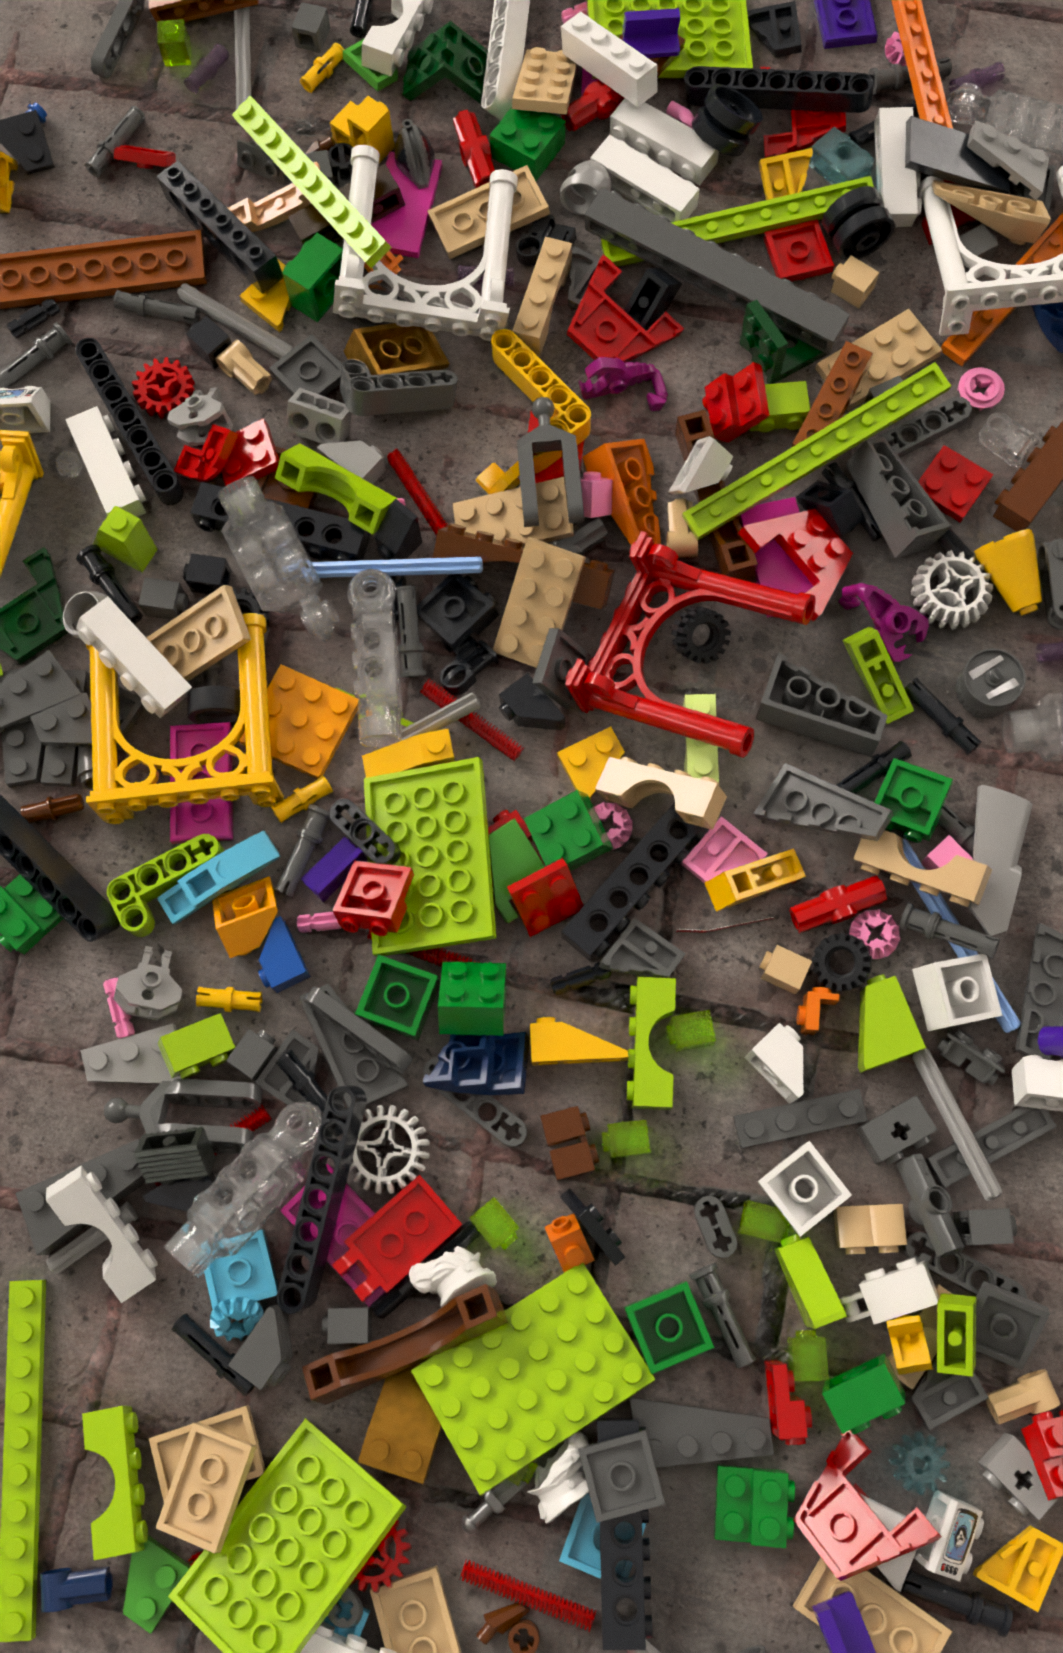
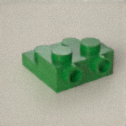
(914, 798)
(24, 916)
(753, 1506)

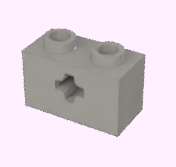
(1002, 1463)

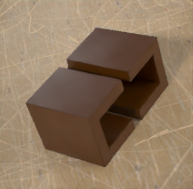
(564, 1127)

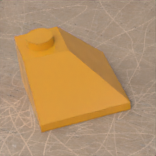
(245, 916)

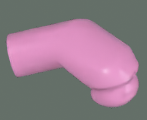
(680, 113)

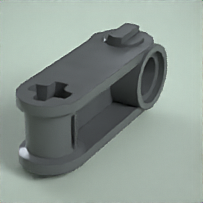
(1051, 567)

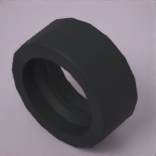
(213, 704)

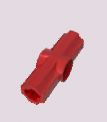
(597, 101)
(473, 147)
(838, 904)

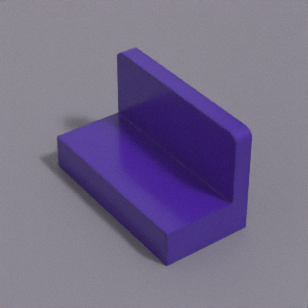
(653, 32)
(332, 869)
(843, 1625)

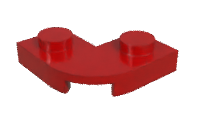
(207, 463)

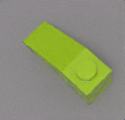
(878, 673)

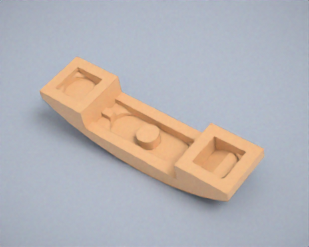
(271, 209)

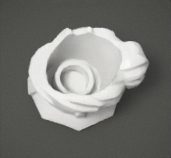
(451, 1275)
(561, 1480)

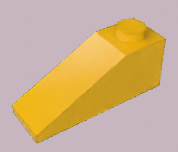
(411, 753)
(754, 879)
(563, 1044)

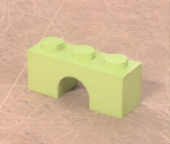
(700, 757)

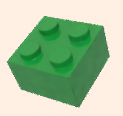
(527, 140)
(312, 276)
(569, 831)
(398, 997)
(472, 998)
(668, 1327)
(864, 1394)

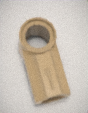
(238, 362)
(679, 535)
(1029, 1395)

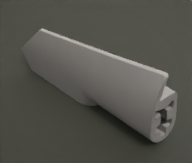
(997, 843)

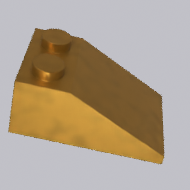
(396, 349)
(401, 1430)

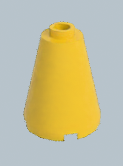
(1014, 570)

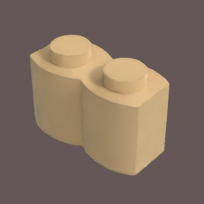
(870, 1226)

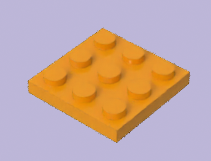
(306, 721)

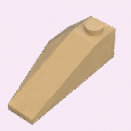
(1010, 215)

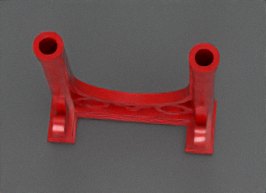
(656, 572)

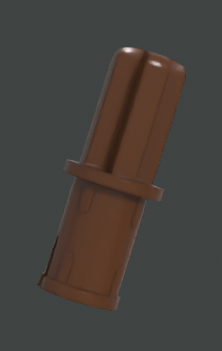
(52, 808)

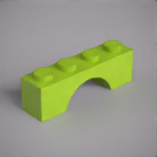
(312, 472)
(651, 1084)
(121, 1525)

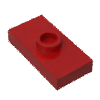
(144, 157)

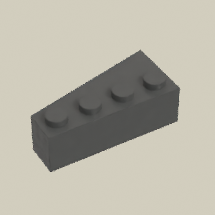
(896, 499)
(819, 710)
(118, 1176)

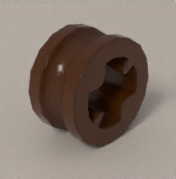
(514, 1644)

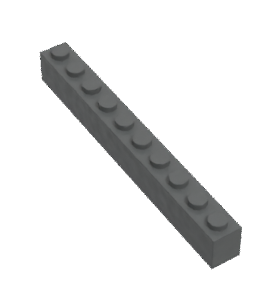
(715, 270)

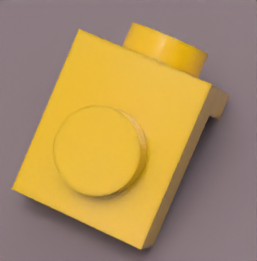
(495, 480)
(909, 1344)

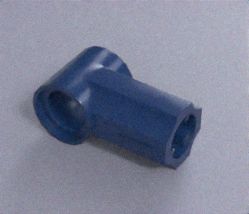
(65, 1588)

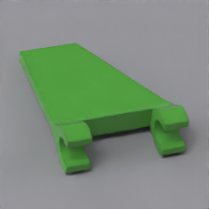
(511, 861)

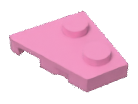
(721, 851)

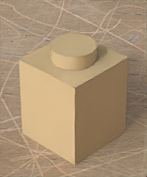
(854, 281)
(785, 969)

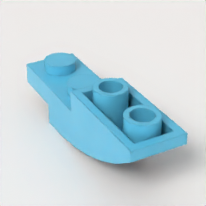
(217, 876)

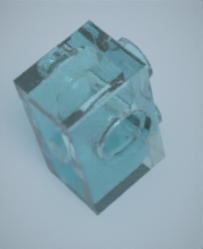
(840, 158)

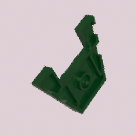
(36, 615)

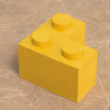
(364, 125)

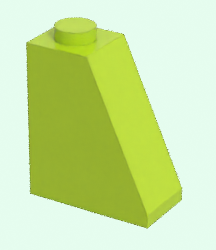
(126, 539)
(885, 1024)
(809, 1282)

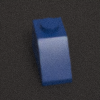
(281, 959)

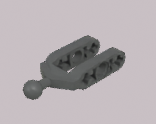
(547, 439)
(192, 1093)

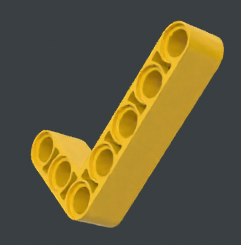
(509, 354)

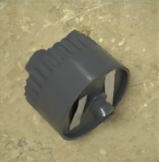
(990, 683)

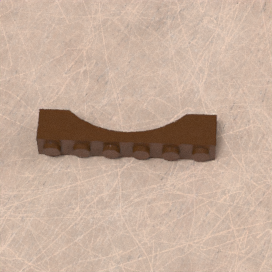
(453, 541)
(731, 551)
(366, 1364)

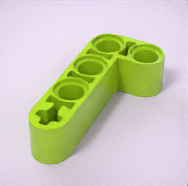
(163, 866)

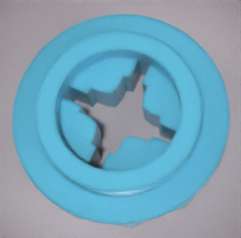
(237, 1309)

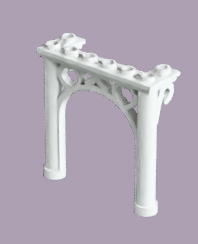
(963, 293)
(487, 314)

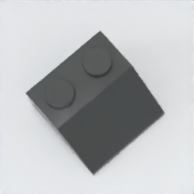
(266, 1351)

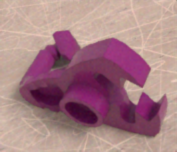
(617, 375)
(887, 615)

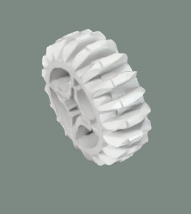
(961, 577)
(384, 1164)

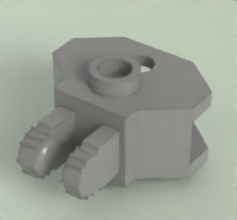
(198, 415)
(148, 988)

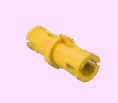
(311, 78)
(301, 799)
(229, 999)

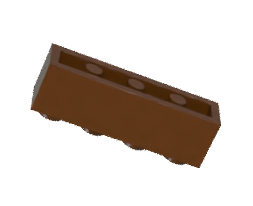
(1034, 484)

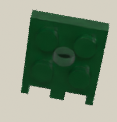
(447, 56)
(770, 348)

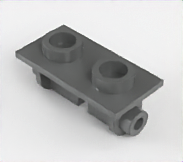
(257, 161)
(982, 1063)

